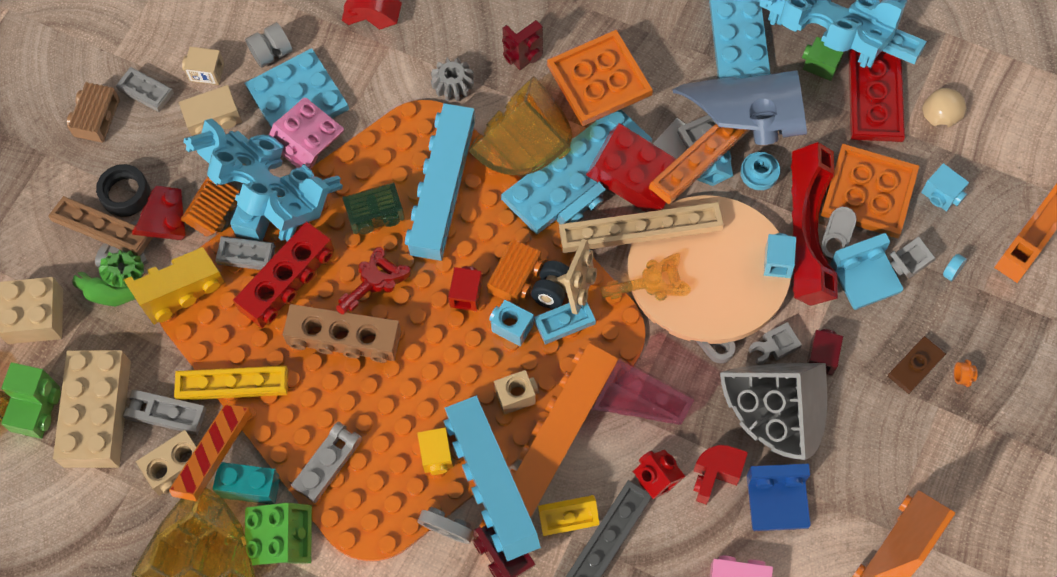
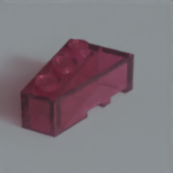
(642, 395)

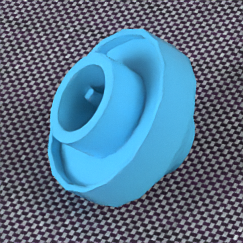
(760, 171)

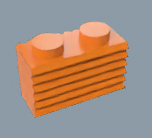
(210, 206)
(515, 272)

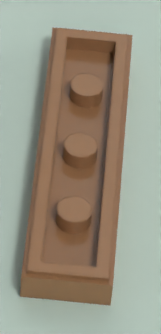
(98, 226)

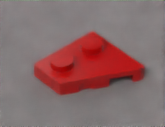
(162, 215)

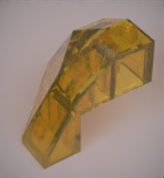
(197, 541)

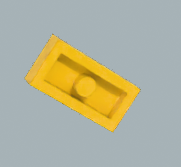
(568, 515)

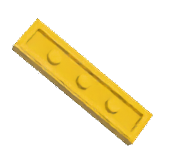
(231, 383)

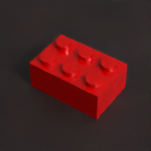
(628, 166)

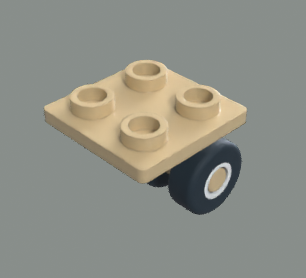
(560, 279)

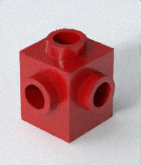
(658, 473)

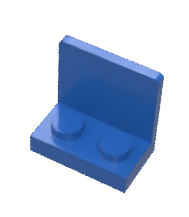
(778, 497)

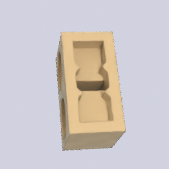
(166, 456)

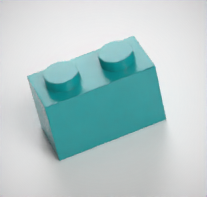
(246, 483)

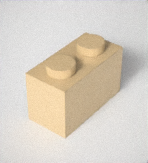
(213, 104)

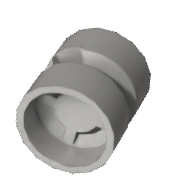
(268, 45)

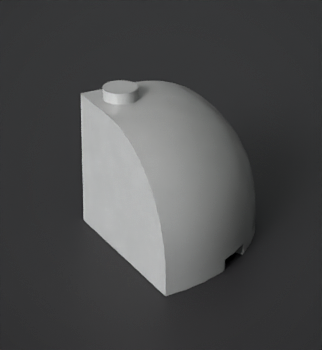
(780, 405)

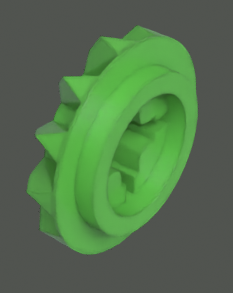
(110, 272)

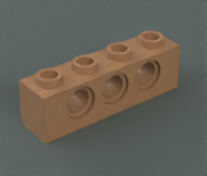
(303, 319)

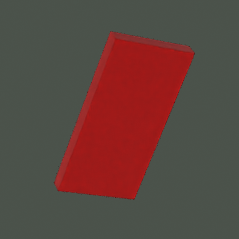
(876, 99)

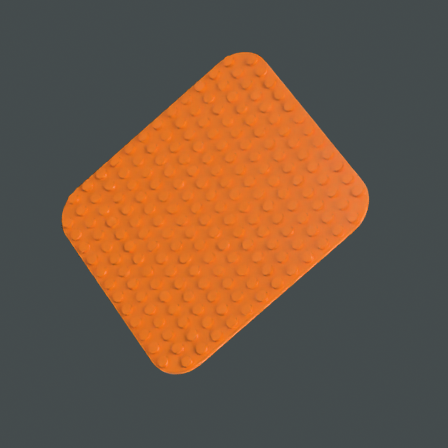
(440, 354)

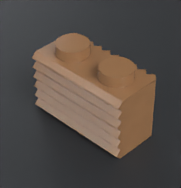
(93, 112)

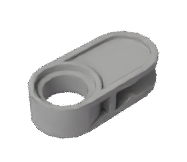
(840, 227)

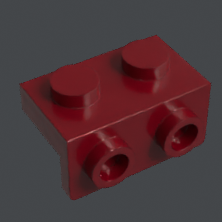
(524, 46)
(499, 565)

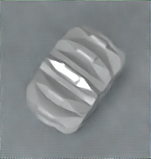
(452, 79)

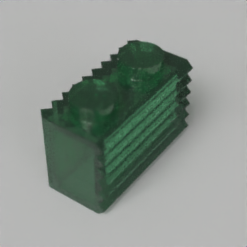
(374, 208)

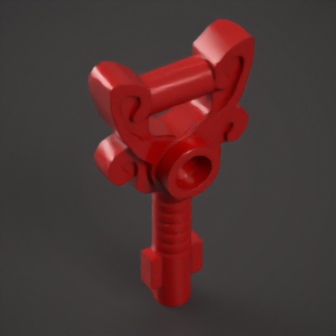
(374, 280)

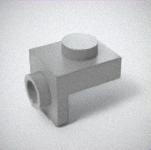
(912, 258)

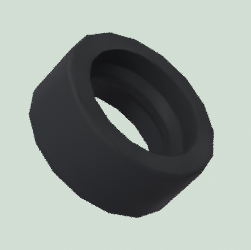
(118, 173)

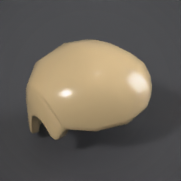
(944, 107)

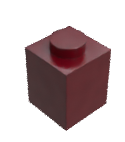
(825, 348)

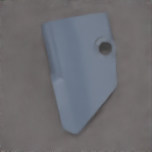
(753, 104)

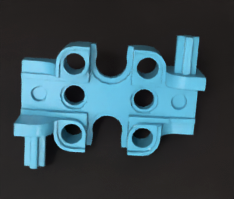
(862, 27)
(300, 191)

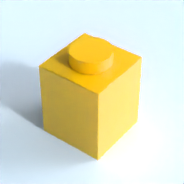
(435, 451)

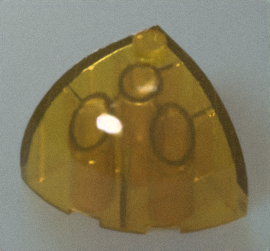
(526, 134)

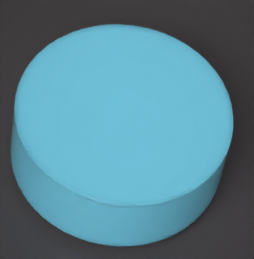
(954, 267)

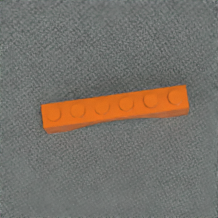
(1030, 239)

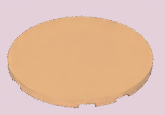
(724, 275)

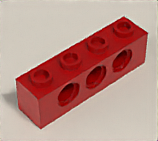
(268, 280)

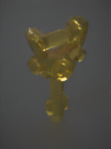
(652, 281)

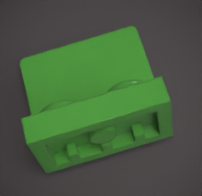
(279, 533)

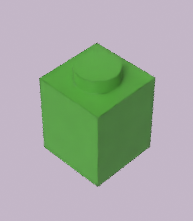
(821, 59)

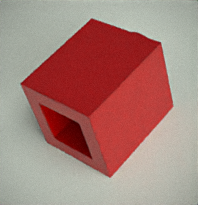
(465, 288)

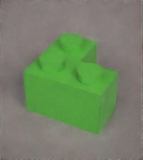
(31, 400)

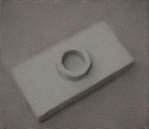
(145, 89)
(244, 253)

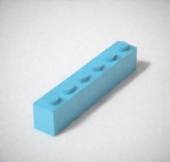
(441, 182)
(492, 479)

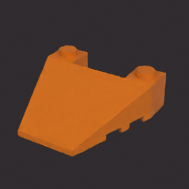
(910, 539)

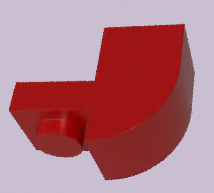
(377, 12)
(718, 463)

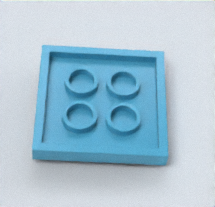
(290, 82)

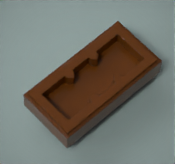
(916, 365)

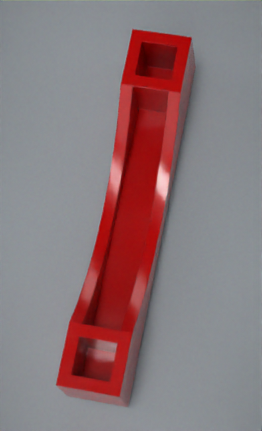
(811, 174)

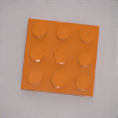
(599, 77)
(873, 187)

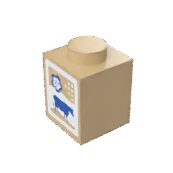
(203, 65)

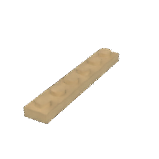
(642, 227)

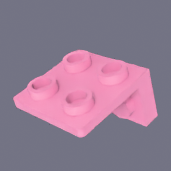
(305, 133)

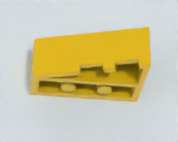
(176, 285)

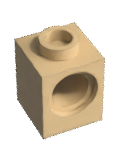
(509, 402)

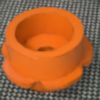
(965, 373)

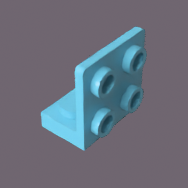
(866, 272)

